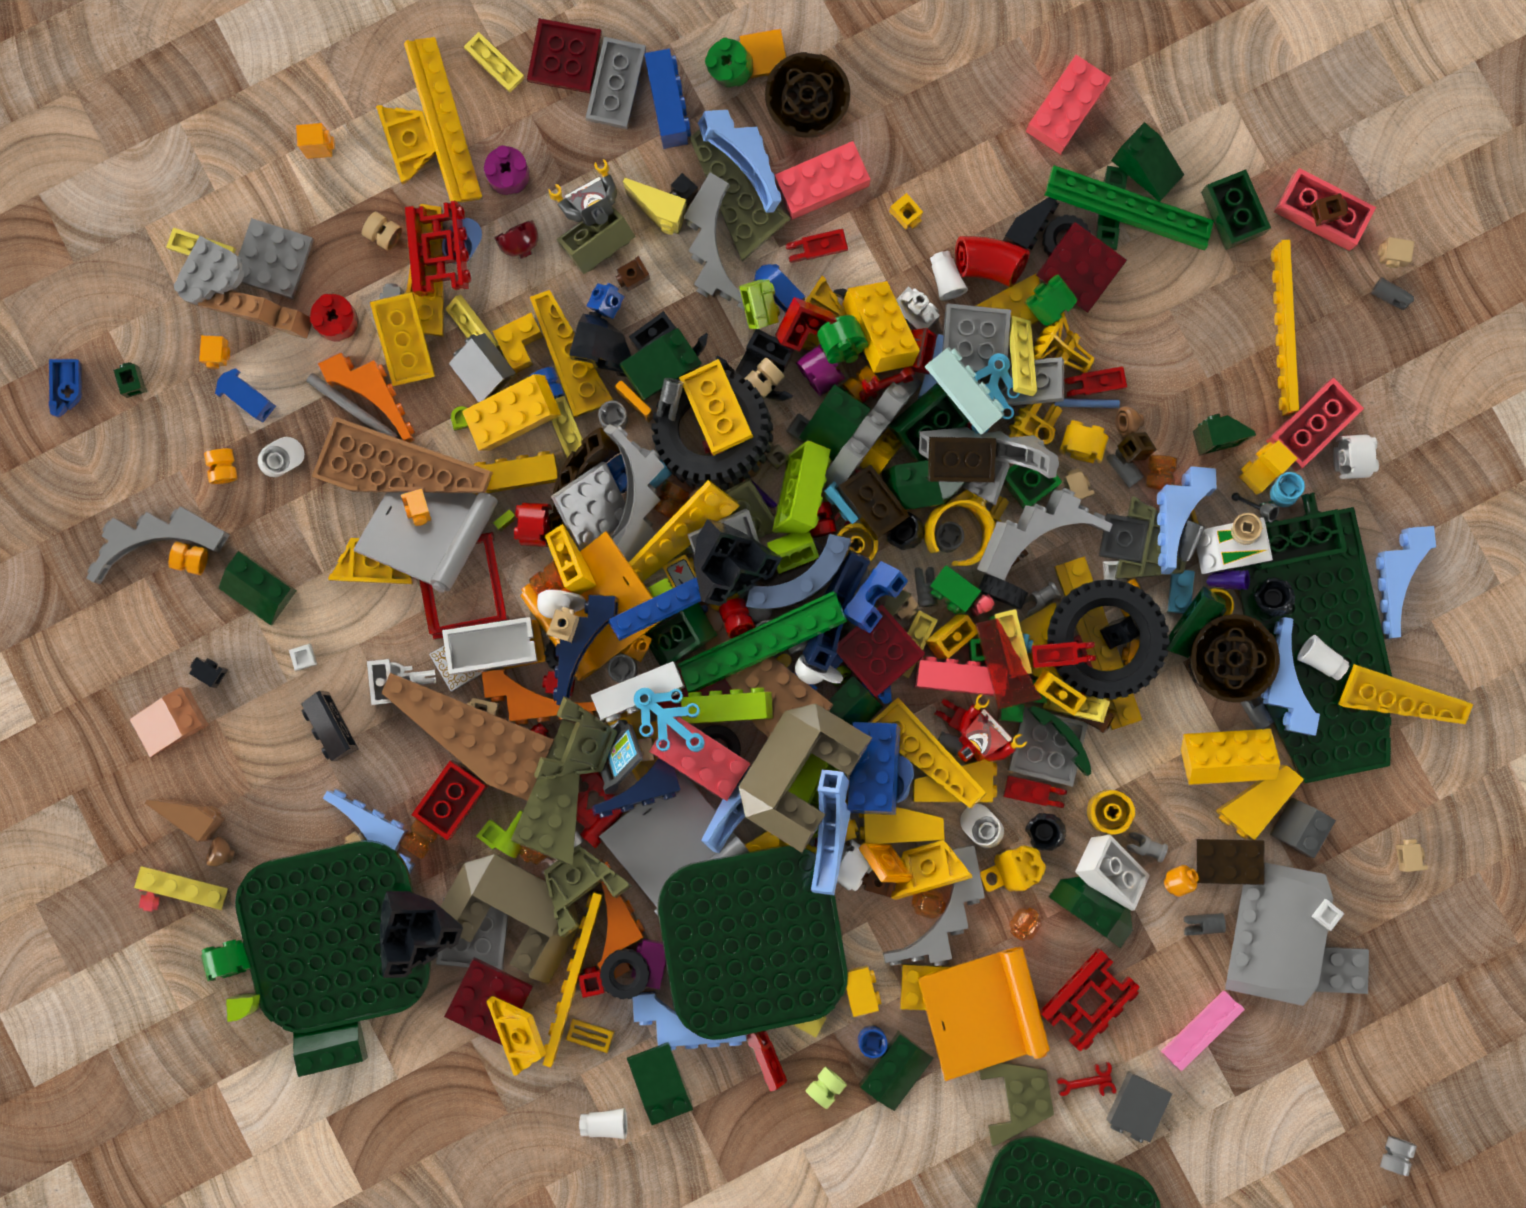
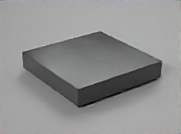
(1125, 538)

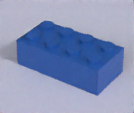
(666, 95)
(876, 773)

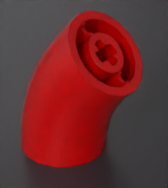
(990, 259)

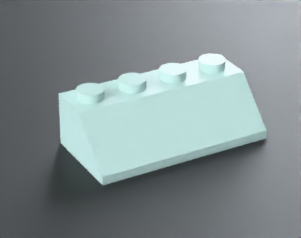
(965, 390)

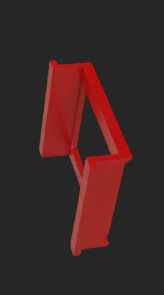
(429, 600)

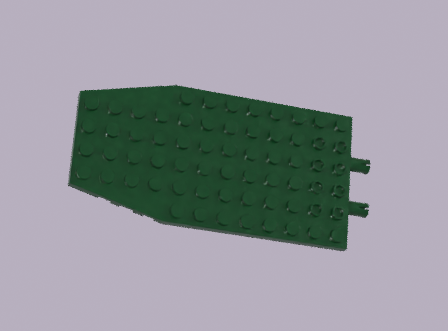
(1336, 602)

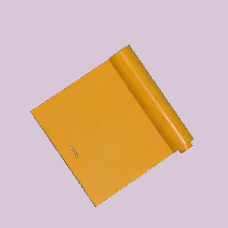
(608, 571)
(985, 1013)

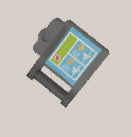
(623, 756)

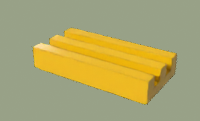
(610, 1033)

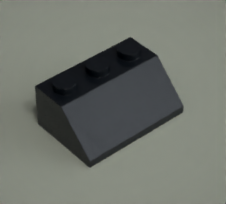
(328, 726)

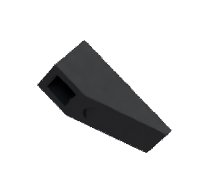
(1029, 223)

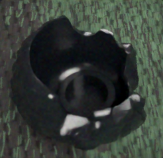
(907, 534)
(1275, 597)
(1046, 831)

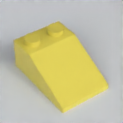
(661, 207)

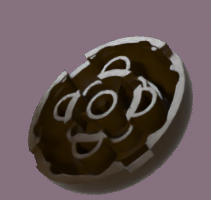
(790, 77)
(1260, 659)

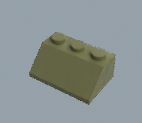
(594, 243)

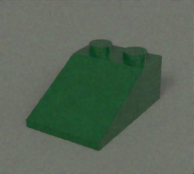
(1149, 162)
(663, 358)
(835, 420)
(680, 634)
(660, 1083)

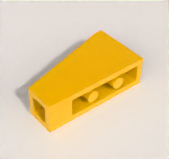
(928, 790)
(1259, 803)
(902, 827)

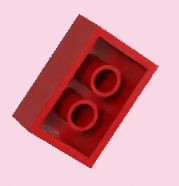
(450, 800)

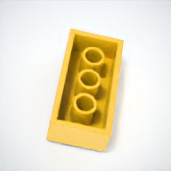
(883, 325)
(511, 412)
(1230, 756)

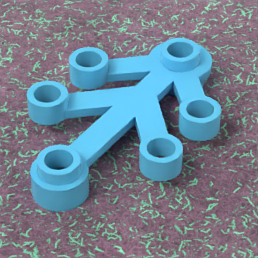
(995, 391)
(665, 717)

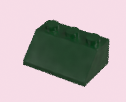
(1220, 433)
(256, 587)
(1200, 612)
(854, 703)
(328, 1048)
(895, 1071)

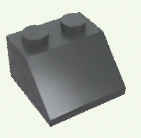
(1302, 827)

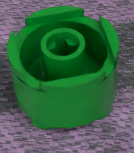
(721, 55)
(1051, 300)
(842, 339)
(225, 960)

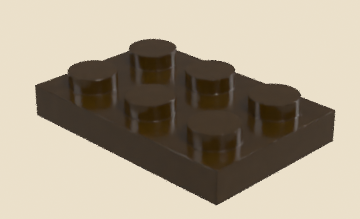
(961, 459)
(873, 502)
(1231, 861)

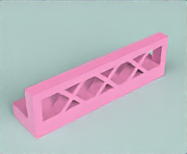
(1202, 1030)

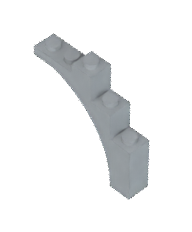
(703, 215)
(870, 430)
(1022, 451)
(641, 468)
(151, 529)
(1012, 538)
(953, 920)

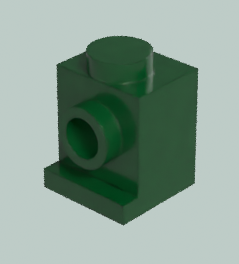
(122, 377)

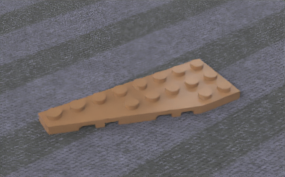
(377, 462)
(770, 674)
(488, 745)

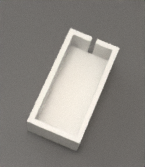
(489, 646)
(620, 697)

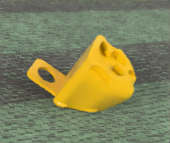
(1015, 869)

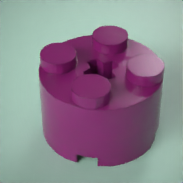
(506, 182)
(819, 371)

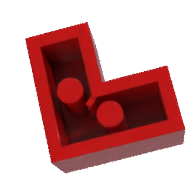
(800, 321)

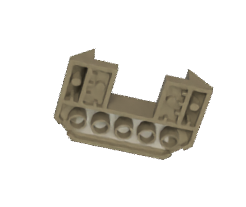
(781, 759)
(518, 894)

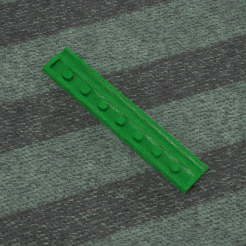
(1129, 207)
(762, 642)

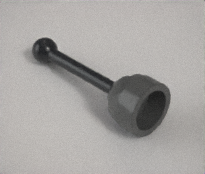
(1268, 510)

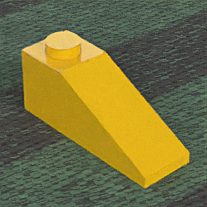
(569, 561)

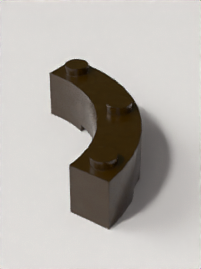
(595, 448)

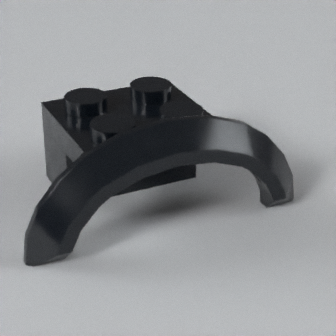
(658, 327)
(759, 347)

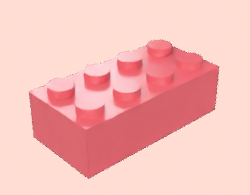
(1068, 104)
(822, 180)
(1305, 190)
(1317, 422)
(952, 676)
(712, 767)

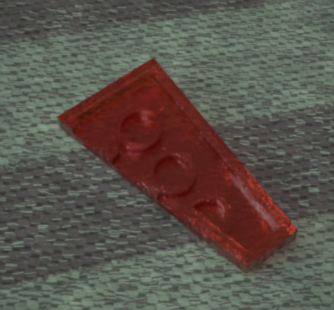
(1007, 674)

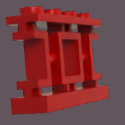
(420, 248)
(1076, 987)

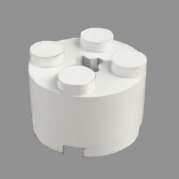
(1355, 456)
(852, 867)

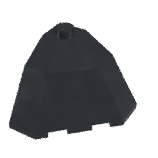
(599, 344)
(729, 562)
(413, 932)

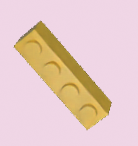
(521, 472)

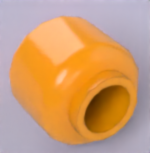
(1181, 880)

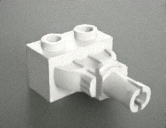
(917, 310)
(378, 674)

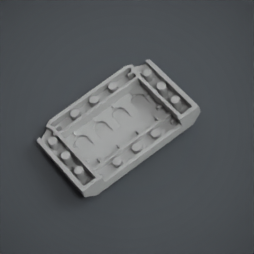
(1276, 939)

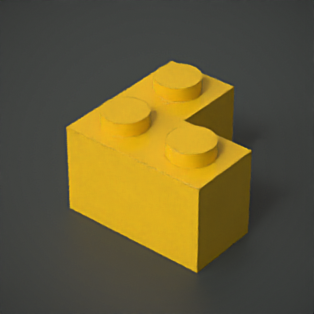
(514, 337)
(1270, 463)

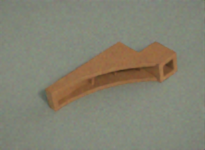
(260, 311)

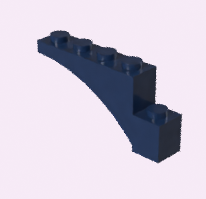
(599, 612)
(822, 648)
(656, 783)

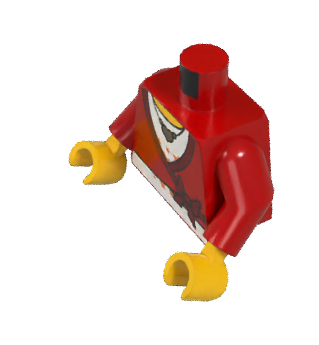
(984, 736)

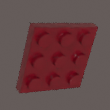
(564, 55)
(1083, 264)
(880, 655)
(479, 984)

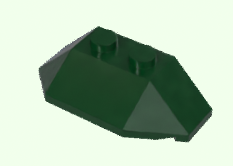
(912, 488)
(1094, 909)

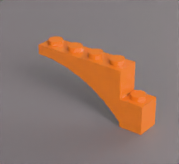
(369, 383)
(522, 702)
(621, 927)

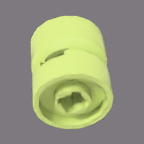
(826, 1087)

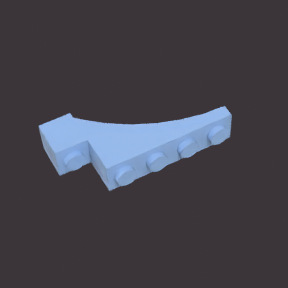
(746, 150)
(1175, 507)
(1396, 572)
(1286, 690)
(725, 820)
(371, 823)
(831, 831)
(650, 1008)

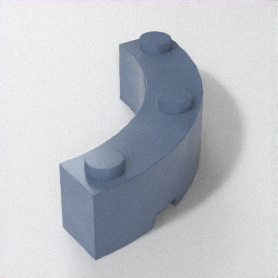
(805, 585)

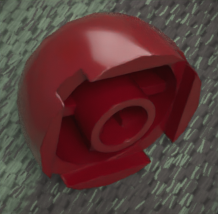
(518, 240)

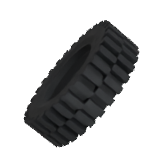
(728, 465)
(1151, 629)

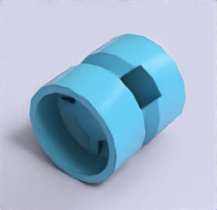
(1287, 489)

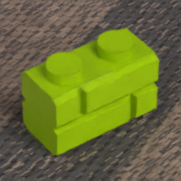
(759, 304)

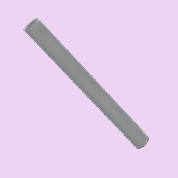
(349, 406)

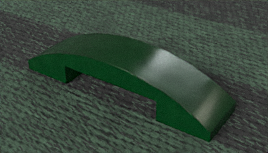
(1108, 228)
(1080, 759)

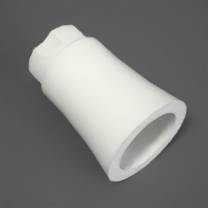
(947, 276)
(1323, 658)
(604, 1124)

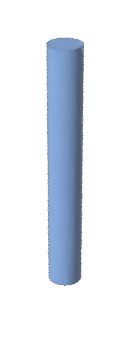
(1088, 403)

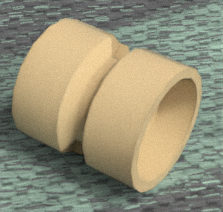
(384, 232)
(769, 372)
(1246, 528)

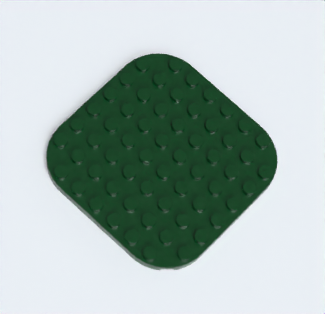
(317, 936)
(750, 943)
(1053, 1175)

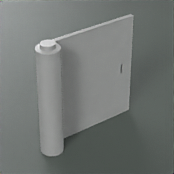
(428, 551)
(665, 838)

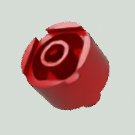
(335, 329)
(532, 524)

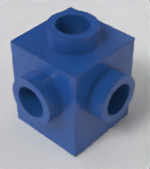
(605, 300)

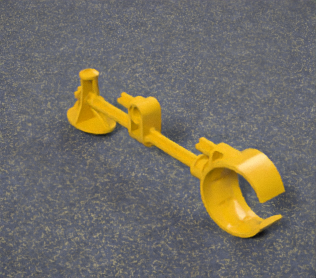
(1025, 425)

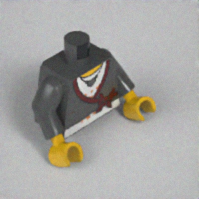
(591, 201)

